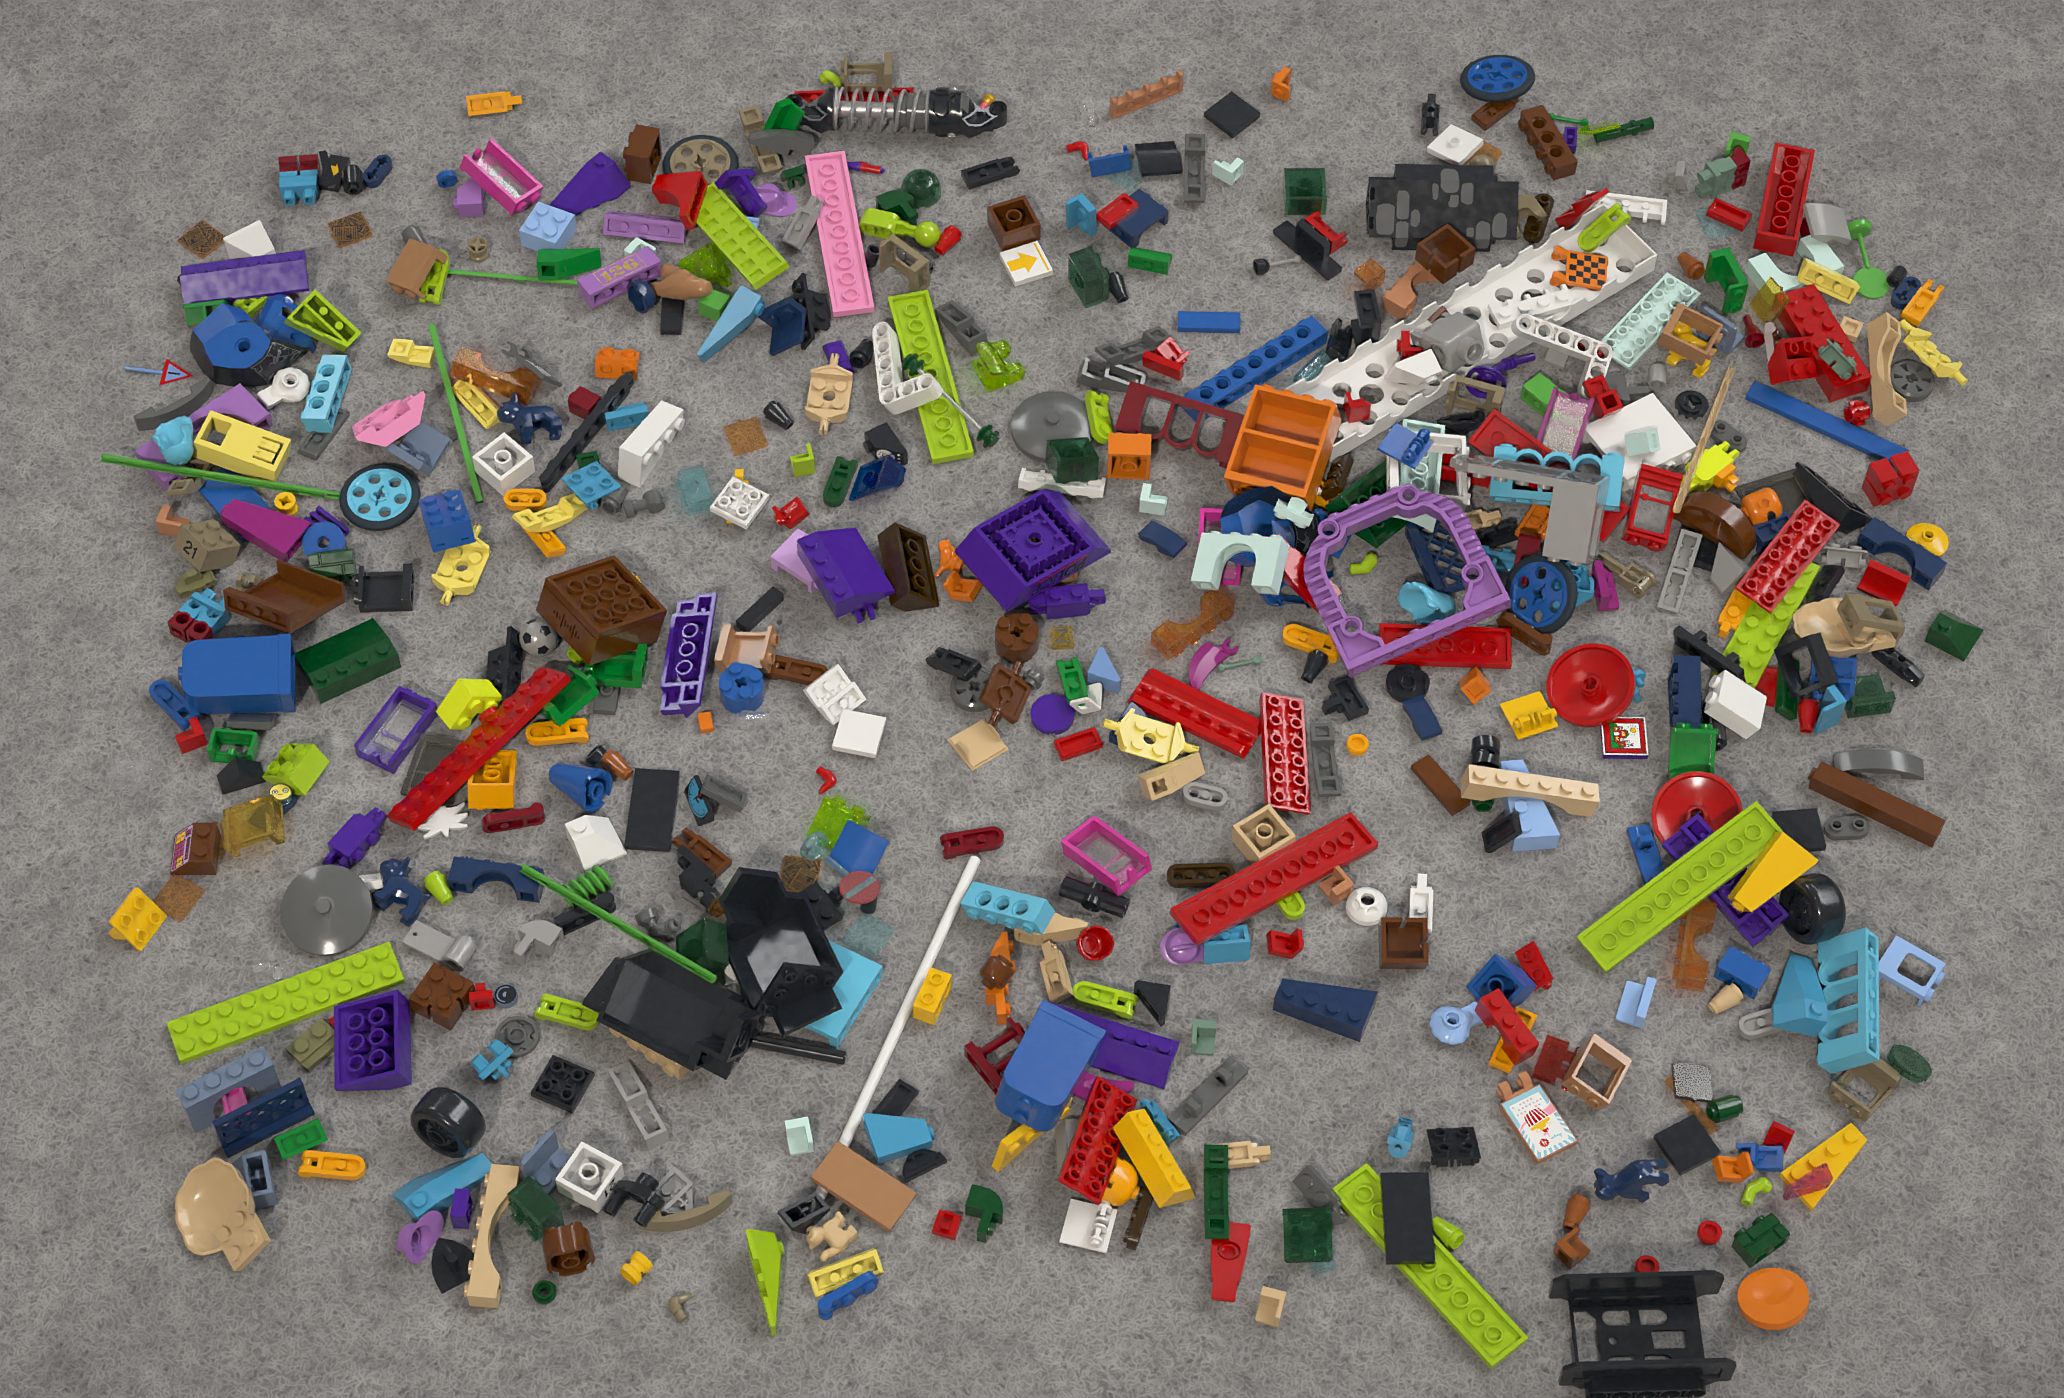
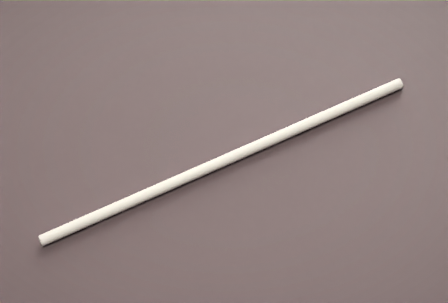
(906, 1007)

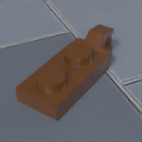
(1492, 113)

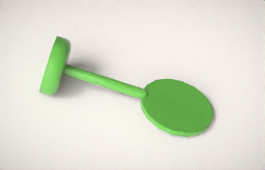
(1870, 279)

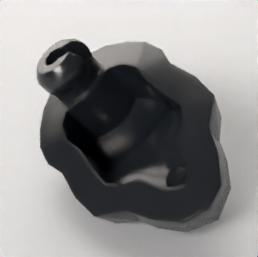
(1463, 422)

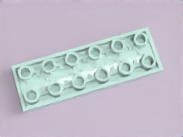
(1646, 320)

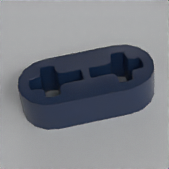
(375, 170)
(1902, 291)

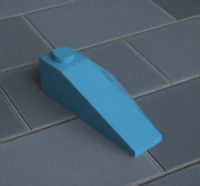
(736, 317)
(1584, 584)
(1799, 999)
(437, 1188)

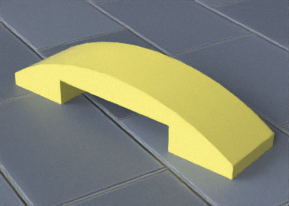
(552, 517)

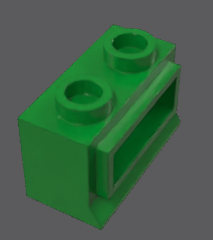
(232, 737)

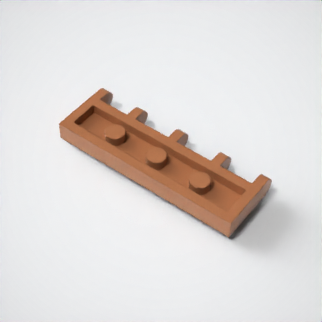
(1147, 95)

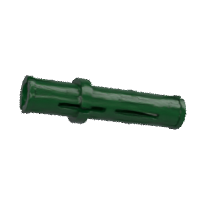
(1645, 124)

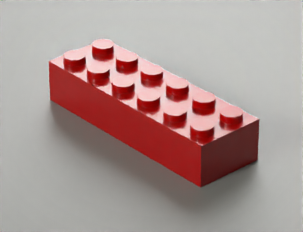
(1784, 199)
(1810, 316)

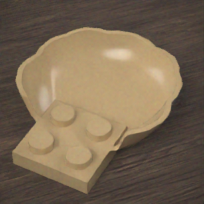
(1824, 619)
(219, 1214)

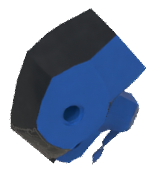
(246, 351)
(1254, 513)

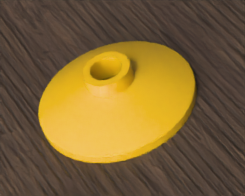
(1936, 544)

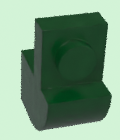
(898, 203)
(987, 1206)

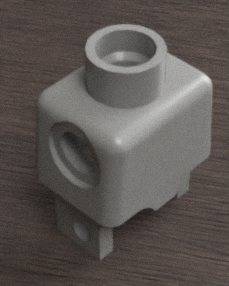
(1457, 339)

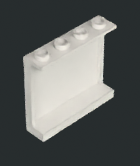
(1641, 416)

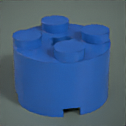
(741, 688)

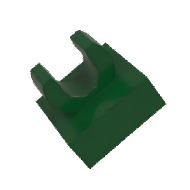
(792, 174)

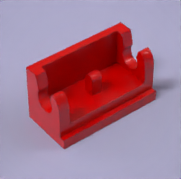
(1336, 241)

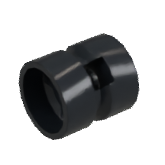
(1485, 751)

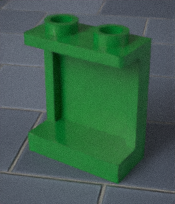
(1725, 269)
(621, 671)
(571, 698)
(1691, 749)

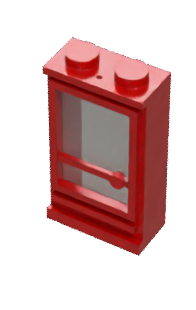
(1651, 507)

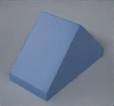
(1104, 672)

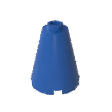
(582, 784)

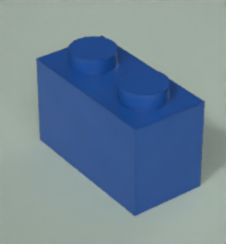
(1743, 972)

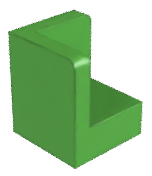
(1737, 140)
(713, 305)

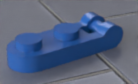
(172, 703)
(846, 1294)

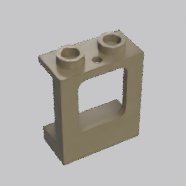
(883, 71)
(917, 273)
(1494, 397)
(1856, 615)
(1878, 1075)

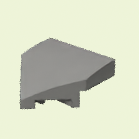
(675, 1191)

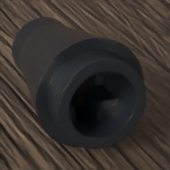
(1117, 287)
(861, 354)
(776, 413)
(1314, 665)

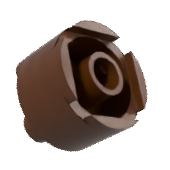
(1016, 637)
(567, 1249)

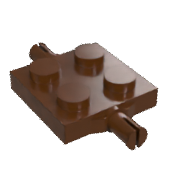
(1005, 693)

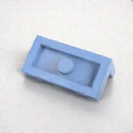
(1635, 1002)

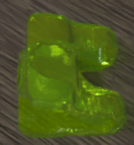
(991, 367)

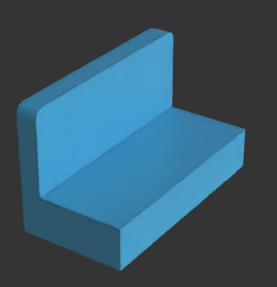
(626, 416)
(1830, 709)
(1228, 946)

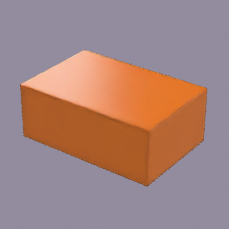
(705, 722)

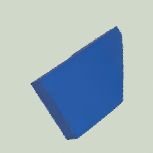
(1764, 1158)

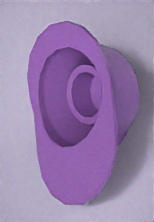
(777, 202)
(1179, 948)
(419, 1237)

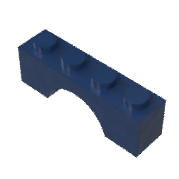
(1881, 538)
(469, 873)

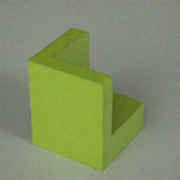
(803, 463)

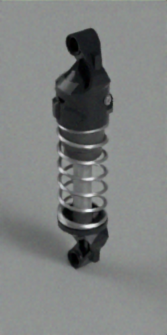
(936, 112)

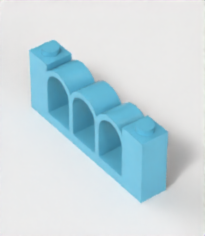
(1610, 466)
(1859, 1048)

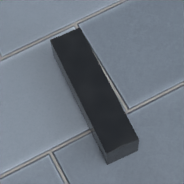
(759, 610)

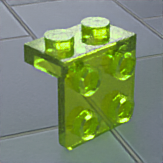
(708, 264)
(833, 816)

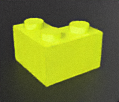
(466, 700)

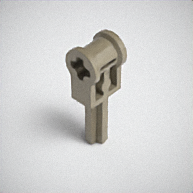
(1631, 577)

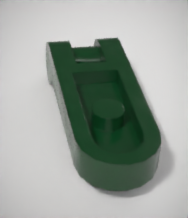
(839, 481)

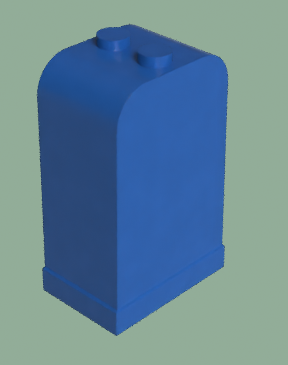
(240, 675)
(1048, 1067)

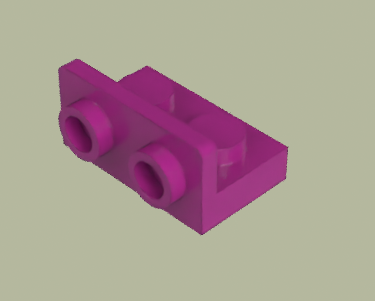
(1604, 588)

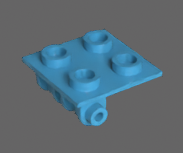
(591, 484)

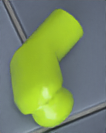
(832, 77)
(1365, 566)

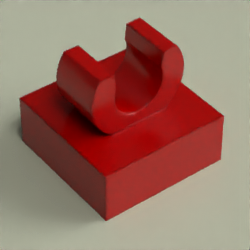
(482, 998)
(1779, 1136)
(947, 1224)

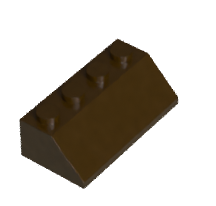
(908, 568)

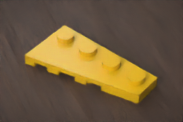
(1017, 1141)
(1836, 1152)

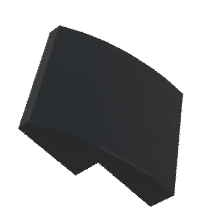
(1157, 158)

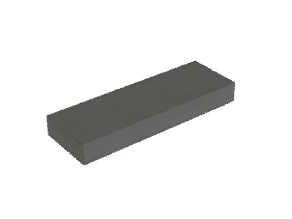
(317, 442)

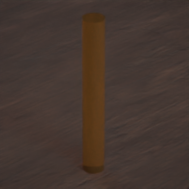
(1694, 1109)

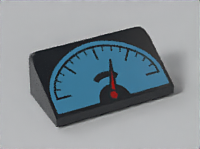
(698, 802)

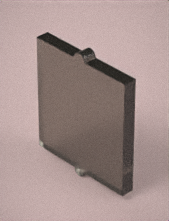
(1692, 1082)

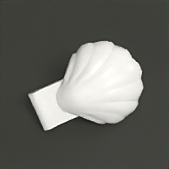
(288, 386)

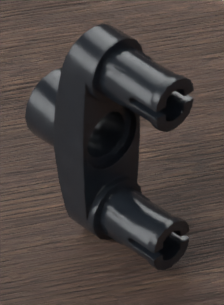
(639, 1191)

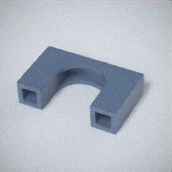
(202, 1094)

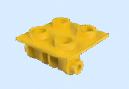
(1529, 715)

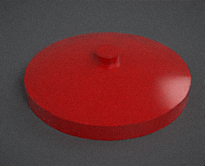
(1590, 685)
(1693, 794)

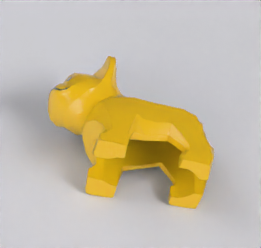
(1685, 333)

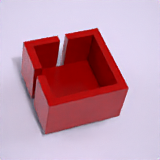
(1886, 485)

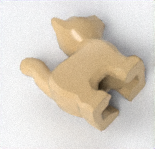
(833, 1233)

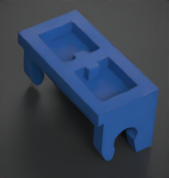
(1110, 163)

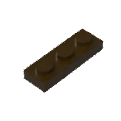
(1337, 476)

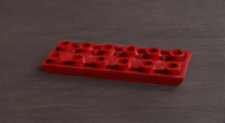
(1787, 556)
(1197, 712)
(1284, 753)
(1094, 1141)

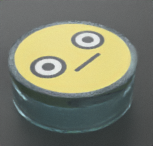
(282, 793)

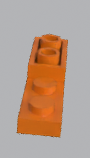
(997, 996)

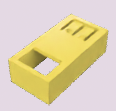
(240, 447)

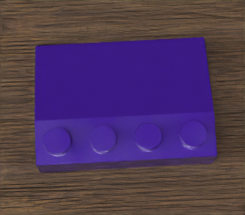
(843, 569)
(373, 1043)

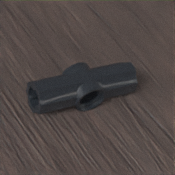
(1094, 897)

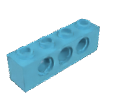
(326, 393)
(1007, 908)

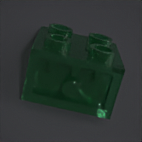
(1869, 698)

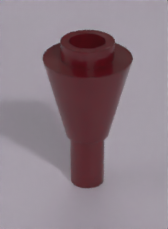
(1753, 335)

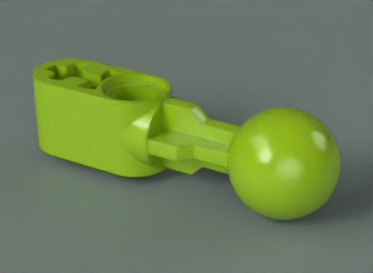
(885, 223)

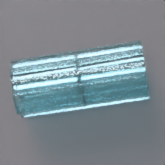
(1313, 367)

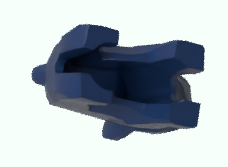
(530, 419)
(400, 890)
(1630, 1180)

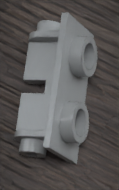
(1852, 556)

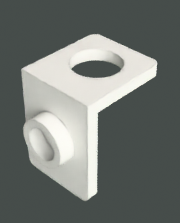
(1093, 701)

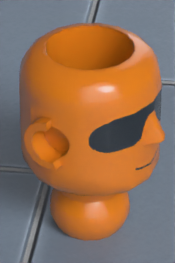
(1761, 506)

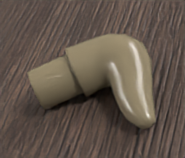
(676, 1308)

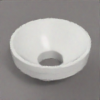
(1366, 914)

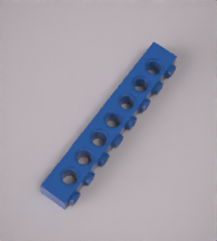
(1260, 365)

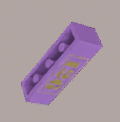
(613, 279)

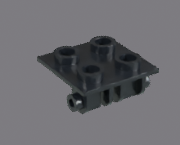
(1453, 1145)

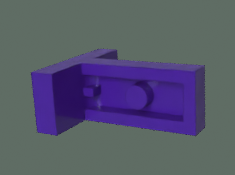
(739, 183)

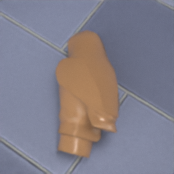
(681, 284)

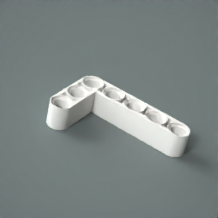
(1569, 348)
(893, 392)

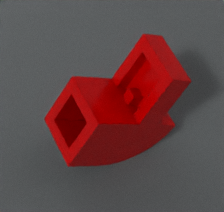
(1606, 400)

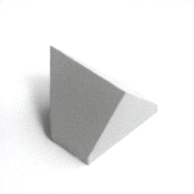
(1727, 570)

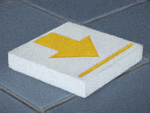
(1026, 263)

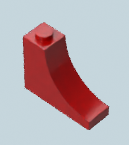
(684, 191)

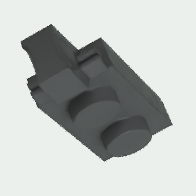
(1320, 1193)

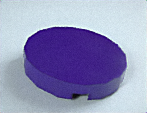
(1052, 714)

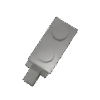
(802, 223)

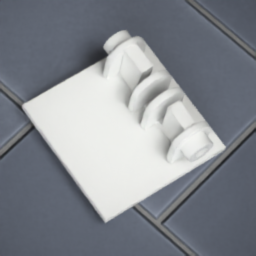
(1088, 1225)

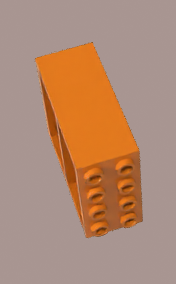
(1283, 443)

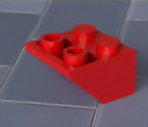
(1792, 361)

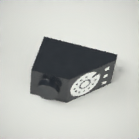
(882, 442)

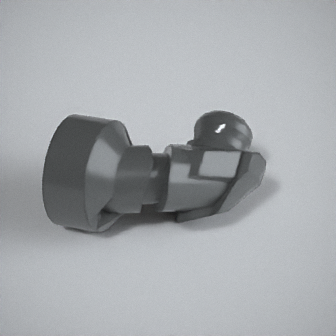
(648, 920)

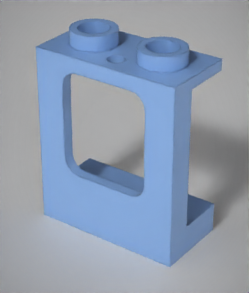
(1893, 958)

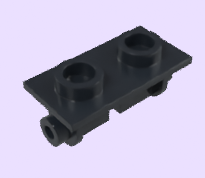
(1498, 535)

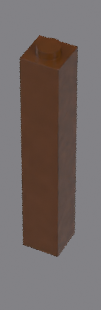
(1876, 803)

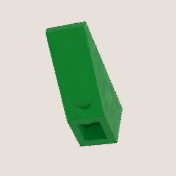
(563, 263)

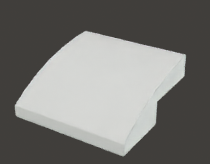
(834, 693)

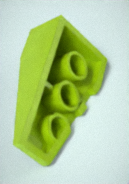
(767, 1264)

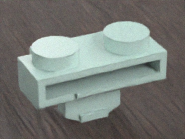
(1294, 511)

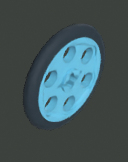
(387, 474)

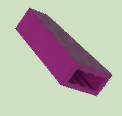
(265, 528)

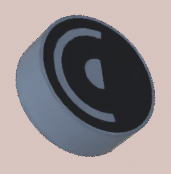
(506, 996)

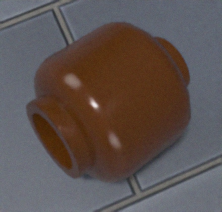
(996, 972)

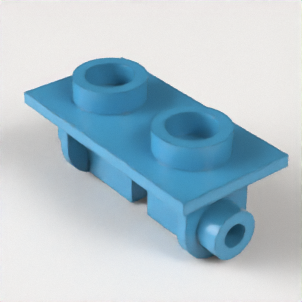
(1160, 1121)

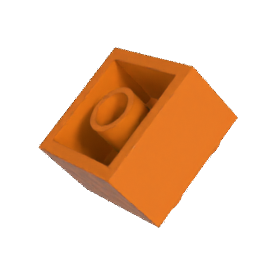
(1129, 456)

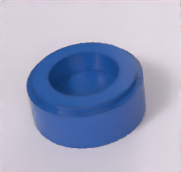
(446, 178)

